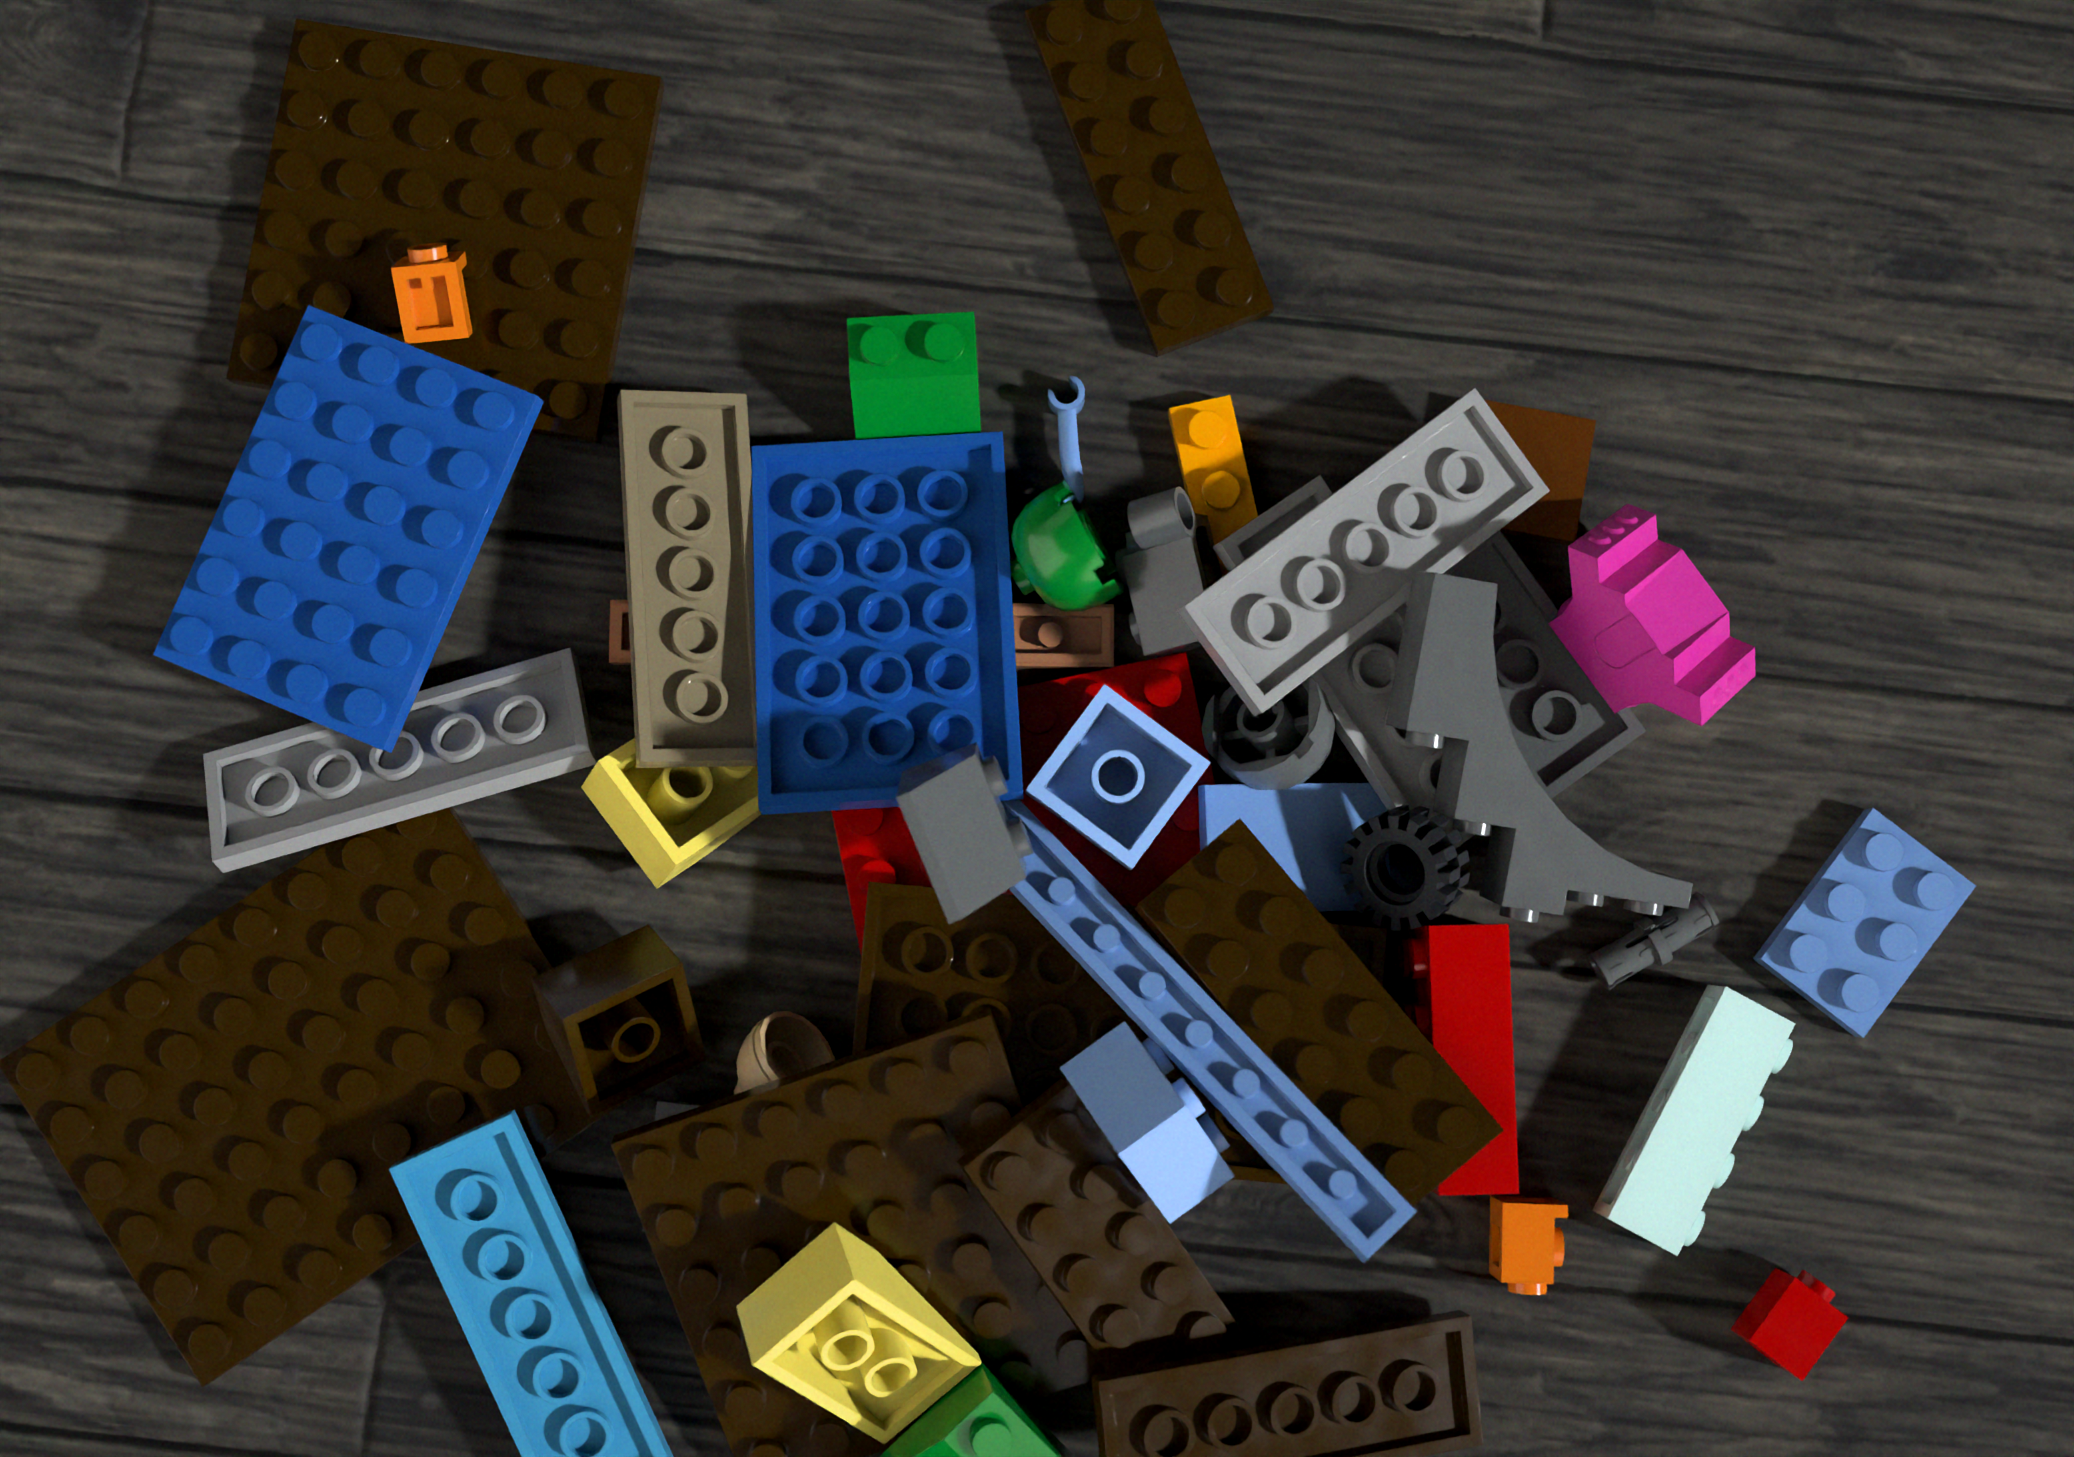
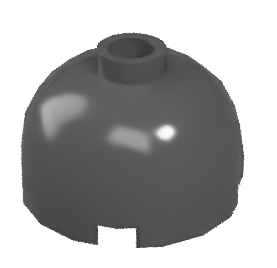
(1274, 747)

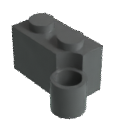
(1165, 567)

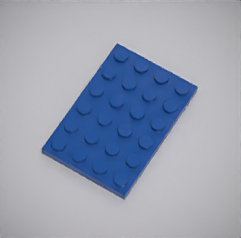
(349, 528)
(880, 616)

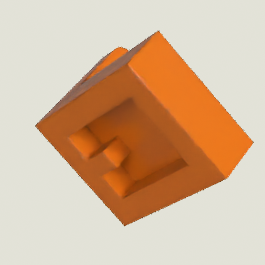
(432, 294)

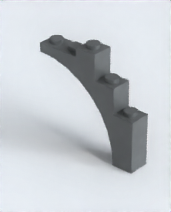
(1452, 702)

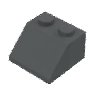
(963, 829)

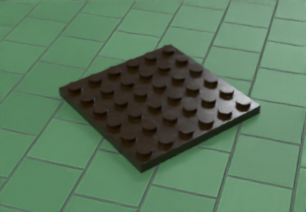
(464, 147)
(875, 1150)

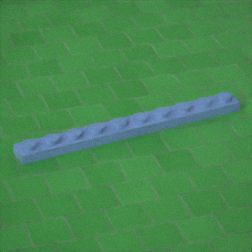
(1207, 1045)

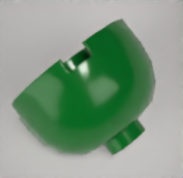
(1061, 554)

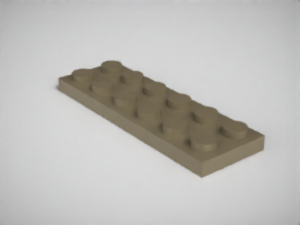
(689, 576)

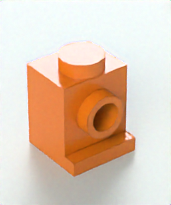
(1525, 1242)

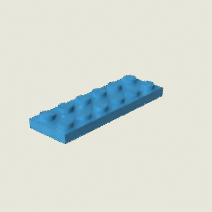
(526, 1296)

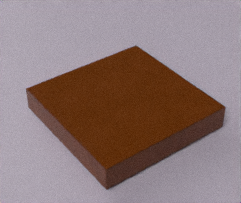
(1560, 454)

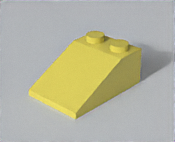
(671, 813)
(853, 1336)

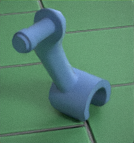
(1068, 437)

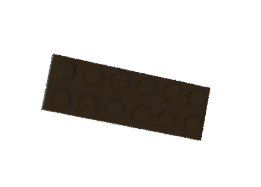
(1150, 168)
(1319, 1013)
(1097, 1237)
(1332, 1394)

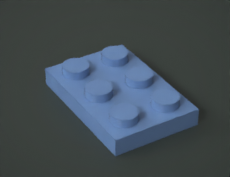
(1864, 922)

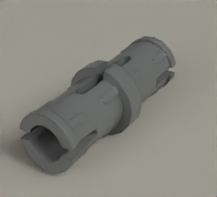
(1652, 941)

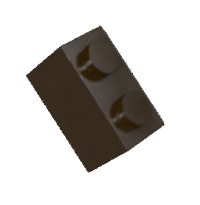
(620, 1018)

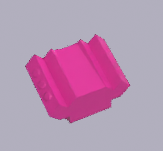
(1649, 622)

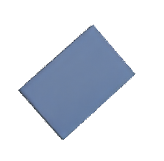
(1299, 828)

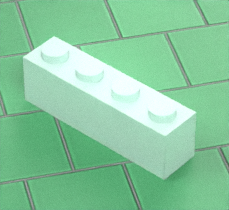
(1695, 1118)

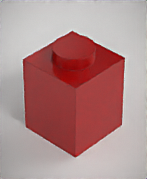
(1791, 1321)

